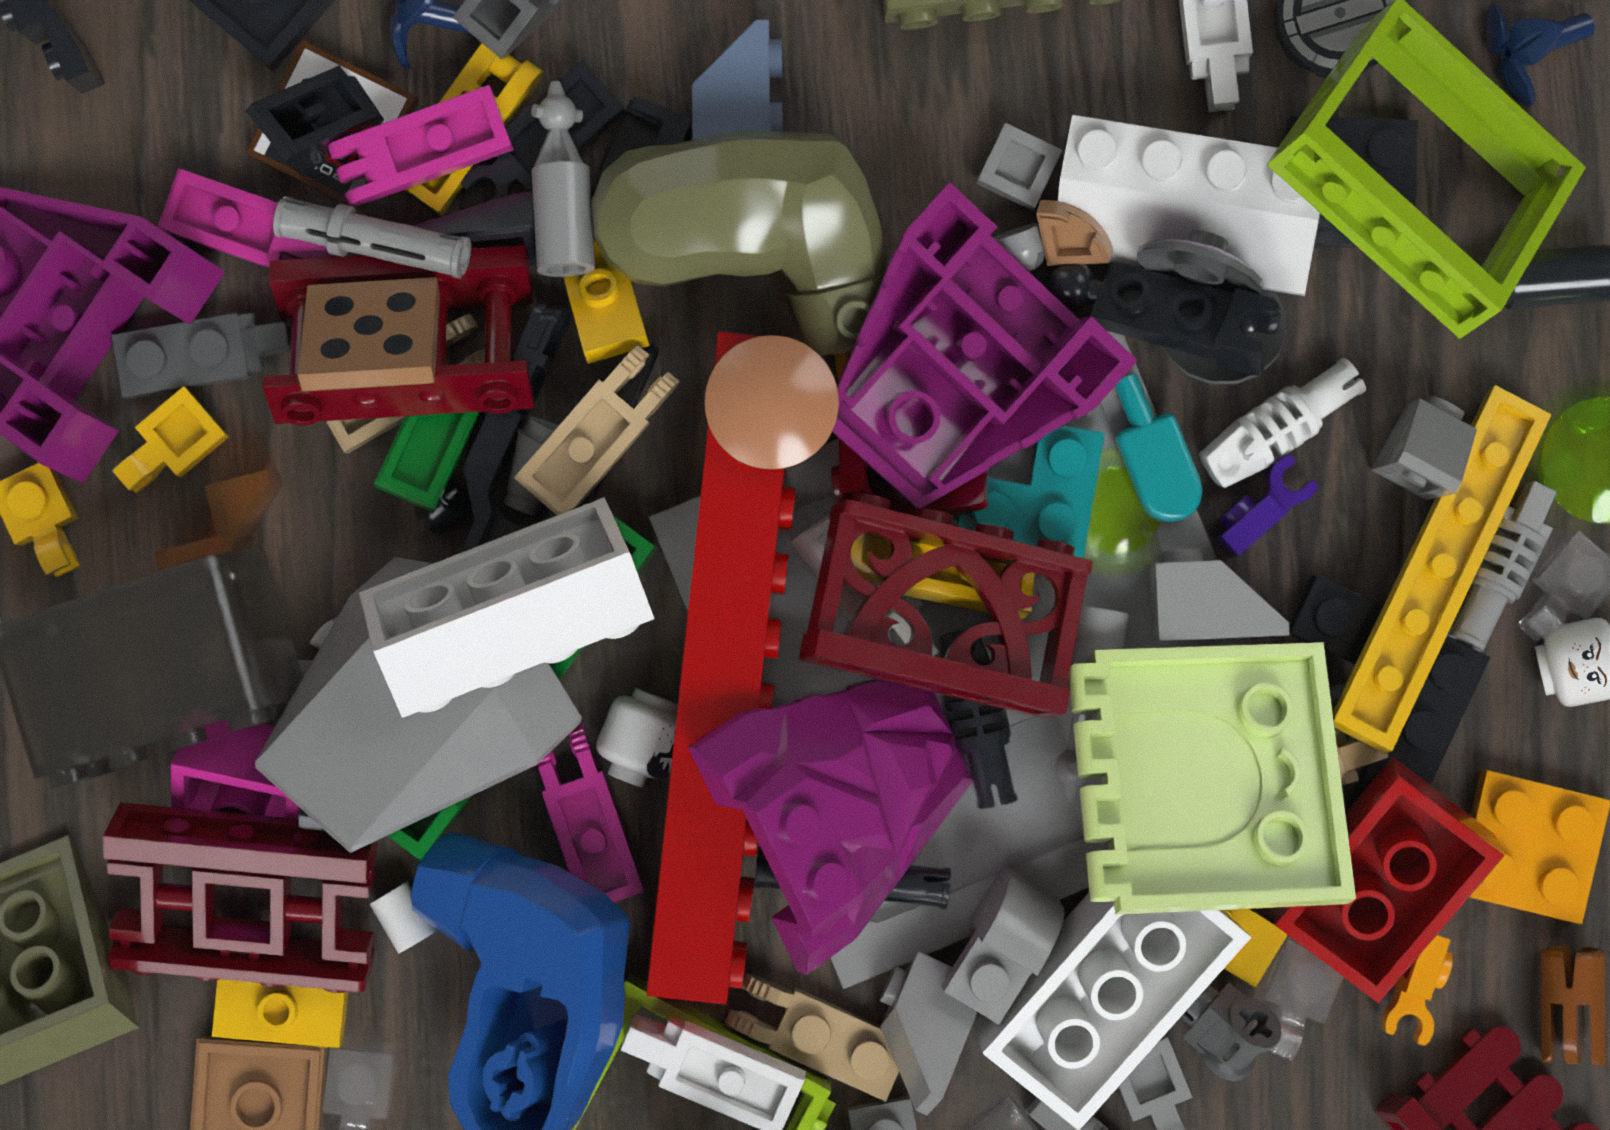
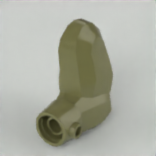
(749, 210)

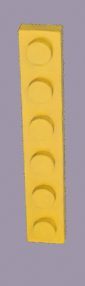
(1438, 573)

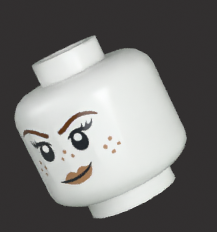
(1577, 662)

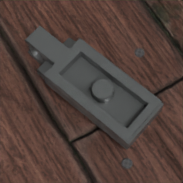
(195, 354)

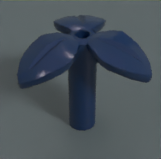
(410, 12)
(1528, 44)

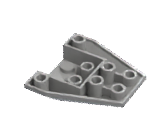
(370, 771)

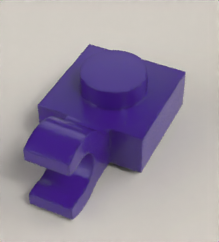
(1250, 520)

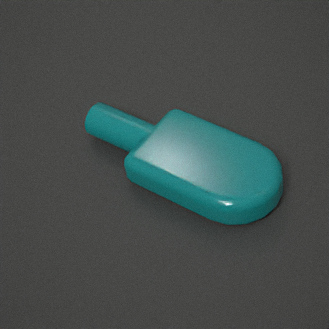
(1156, 457)

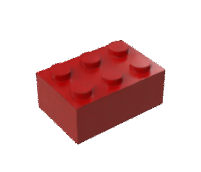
(1412, 871)

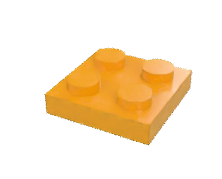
(1547, 843)

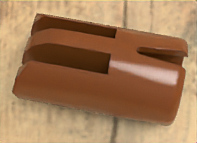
(1573, 991)

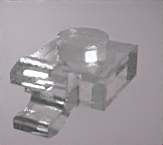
(1573, 582)
(1302, 990)
(359, 1086)

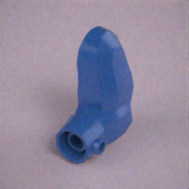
(546, 986)

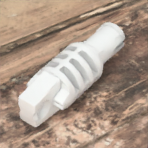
(1279, 425)

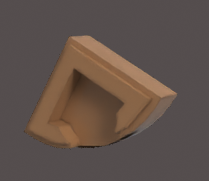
(1071, 235)

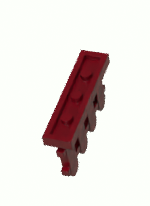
(1465, 1078)

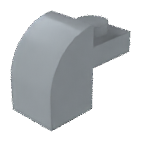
(1011, 941)

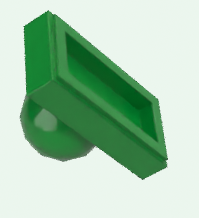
(425, 457)

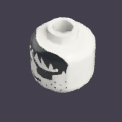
(639, 737)

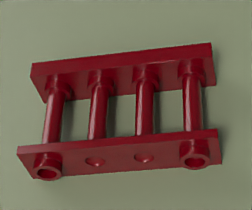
(492, 280)

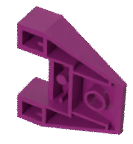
(64, 289)

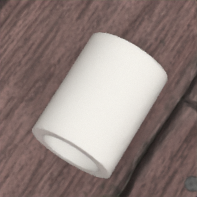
(399, 920)

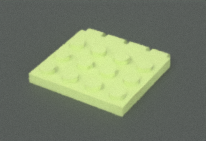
(1211, 778)

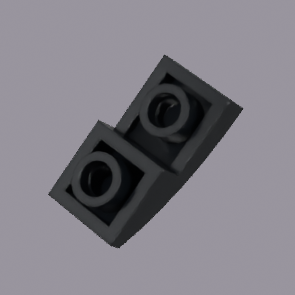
(65, 52)

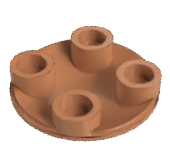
(771, 402)

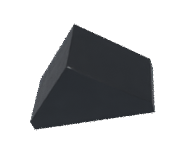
(312, 116)

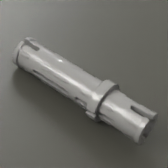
(346, 231)

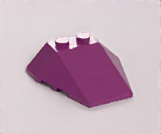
(964, 358)

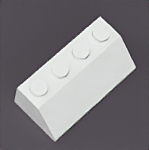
(1168, 183)
(504, 608)
(1106, 1000)

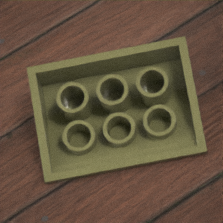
(55, 963)

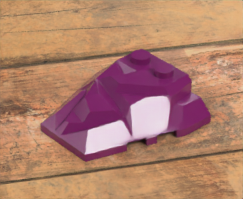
(837, 800)

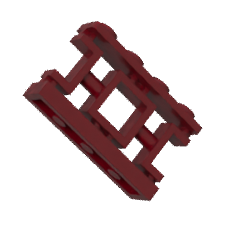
(241, 853)

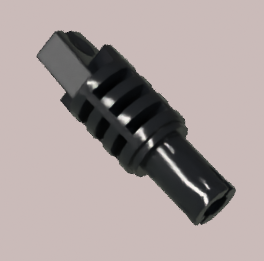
(981, 734)

